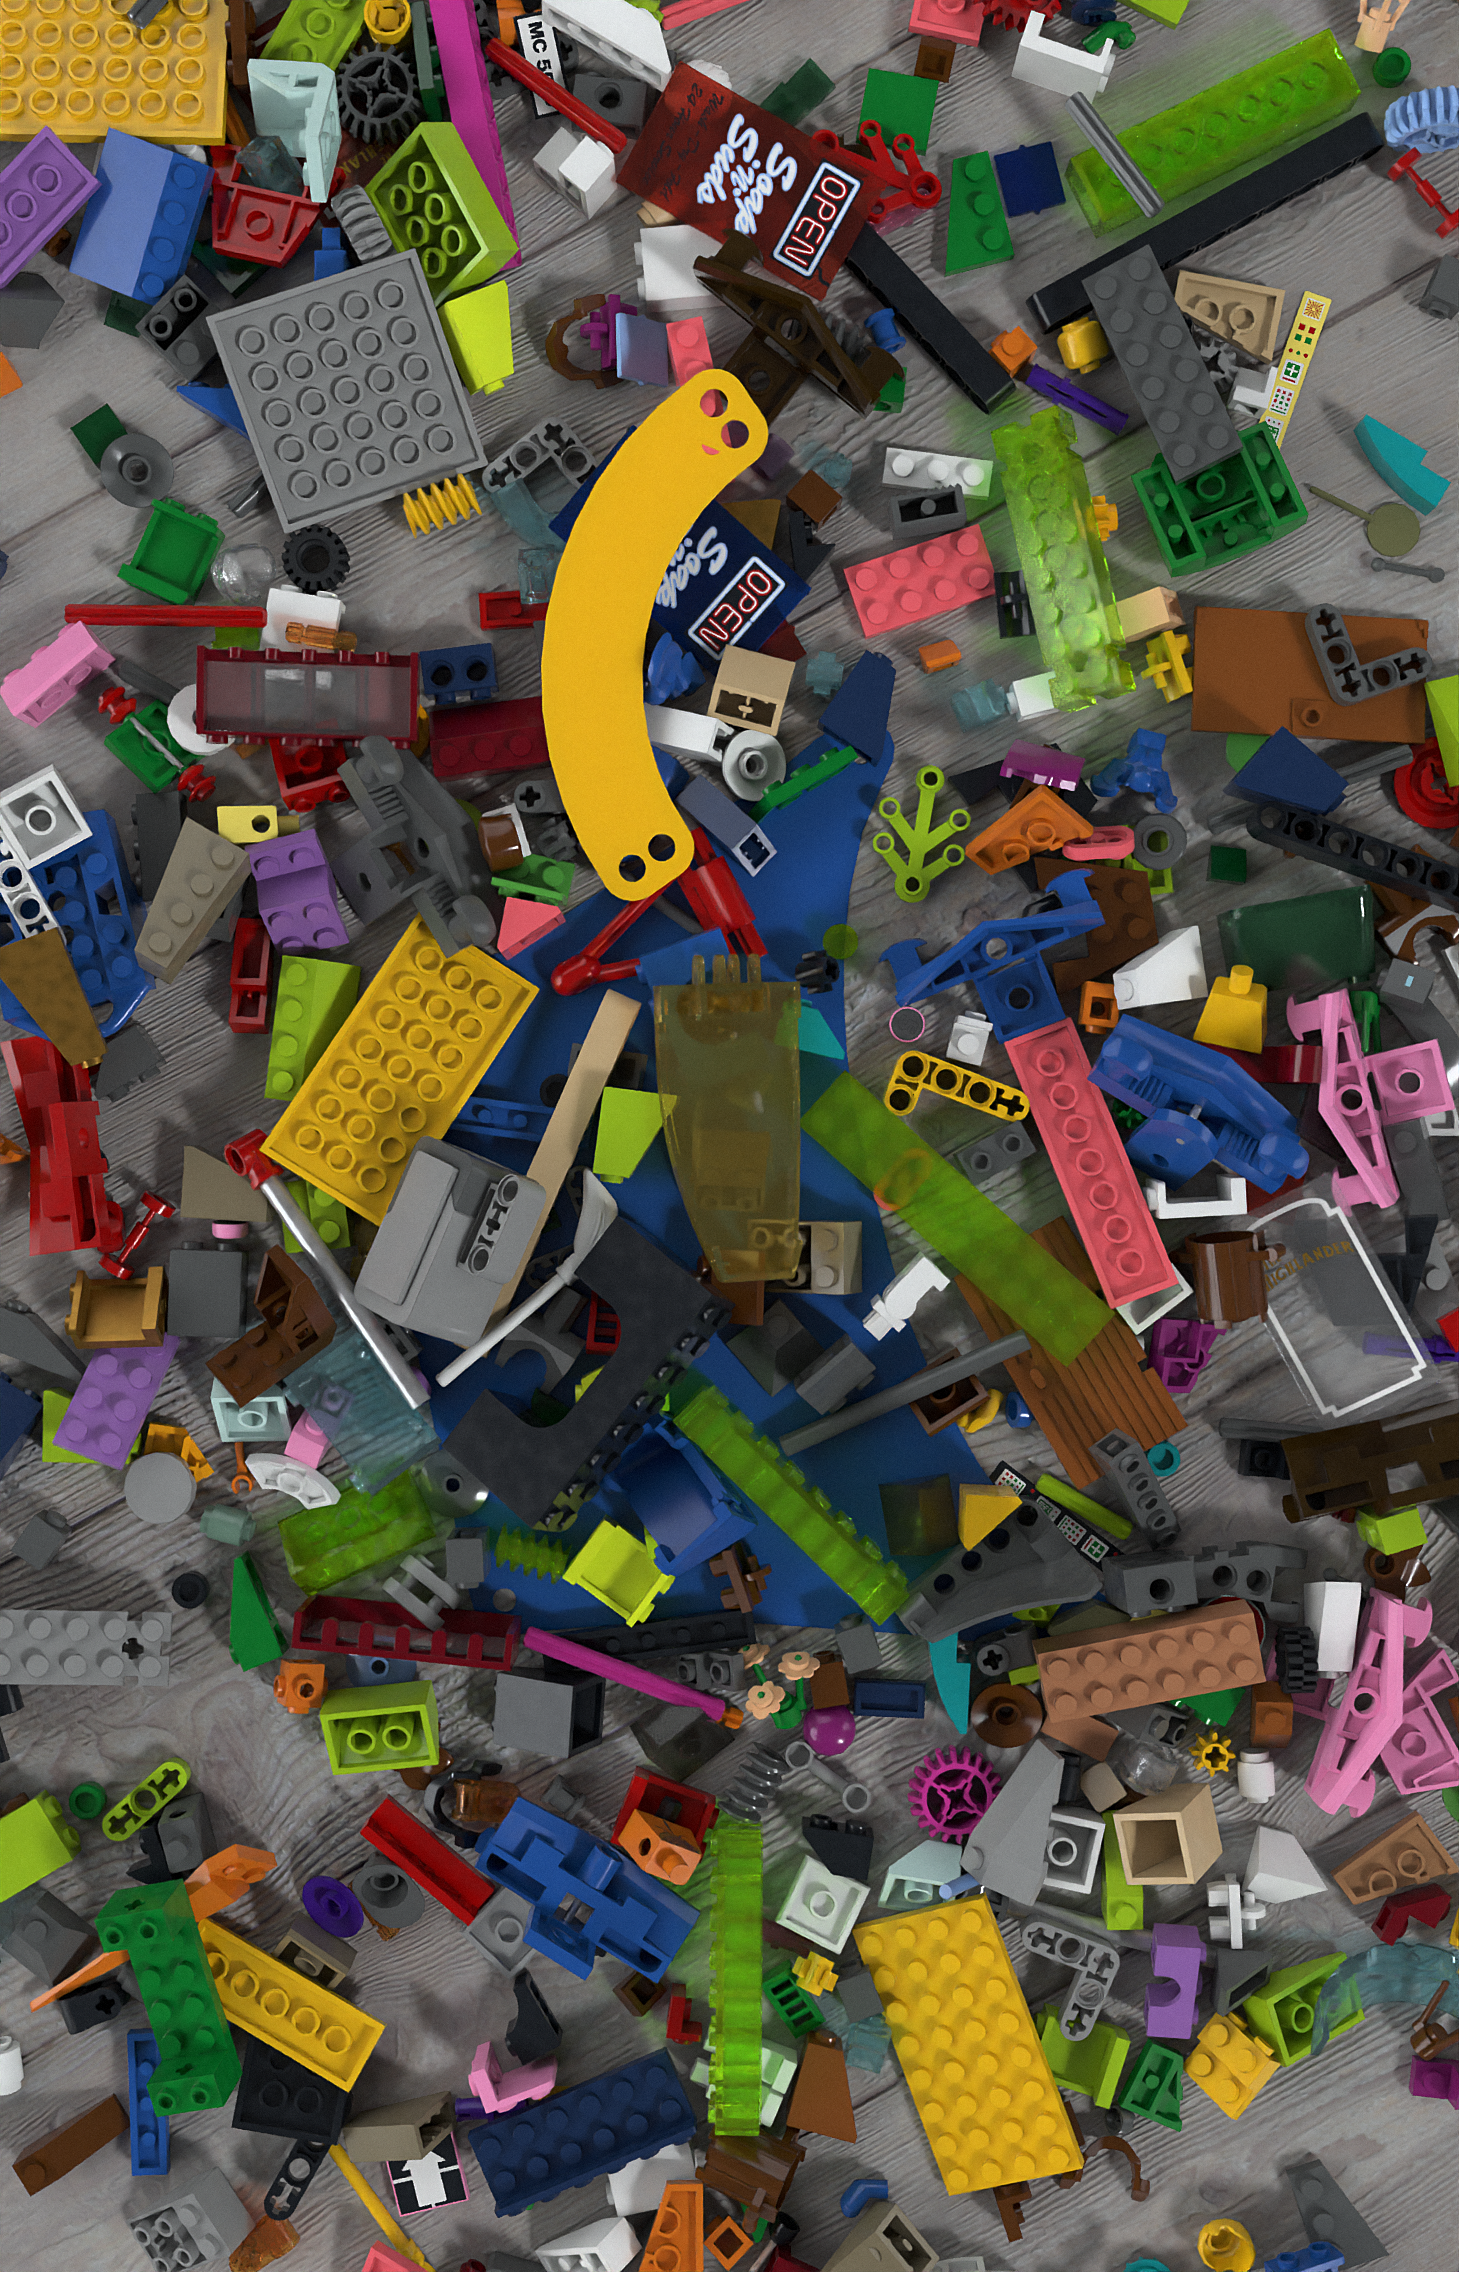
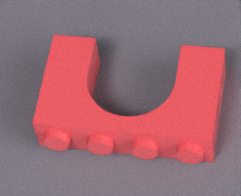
(690, 356)

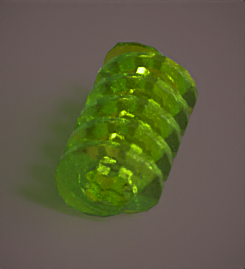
(531, 1554)

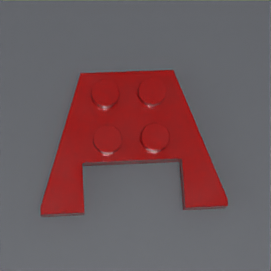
(257, 221)

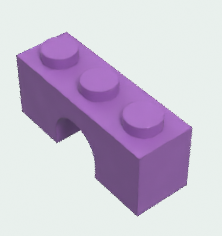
(1172, 2006)

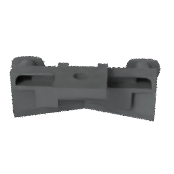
(411, 806)

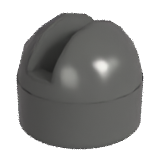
(1117, 2126)

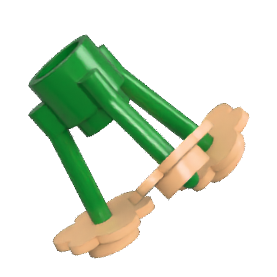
(772, 1699)

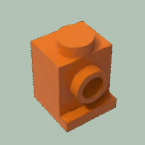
(1013, 351)
(1103, 994)

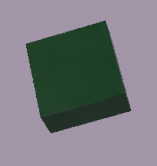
(98, 432)

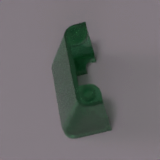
(1303, 939)

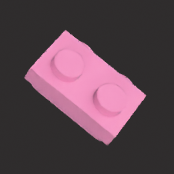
(503, 2090)

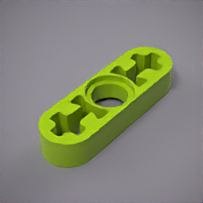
(134, 1822)

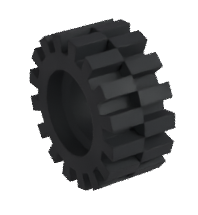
(306, 540)
(1296, 1660)

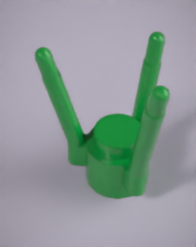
(1367, 1011)

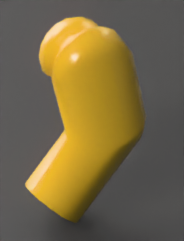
(984, 1415)

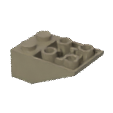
(828, 1260)
(883, 2243)

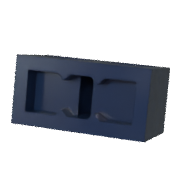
(459, 662)

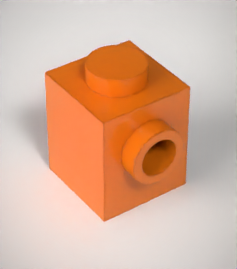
(726, 2240)

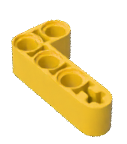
(959, 1092)

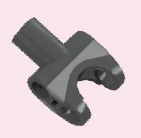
(549, 1336)

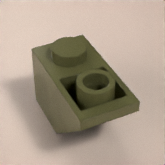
(1086, 1616)

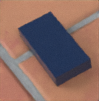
(889, 1698)

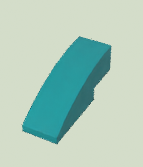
(1399, 465)
(952, 1679)

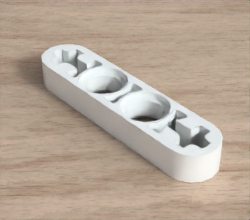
(24, 891)

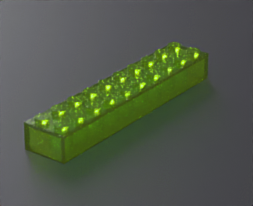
(956, 1218)

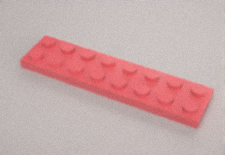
(1090, 1164)

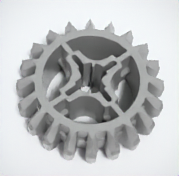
(362, 225)

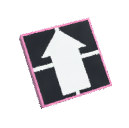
(430, 2182)

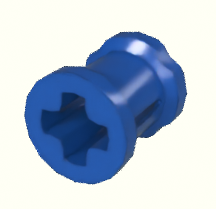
(884, 330)

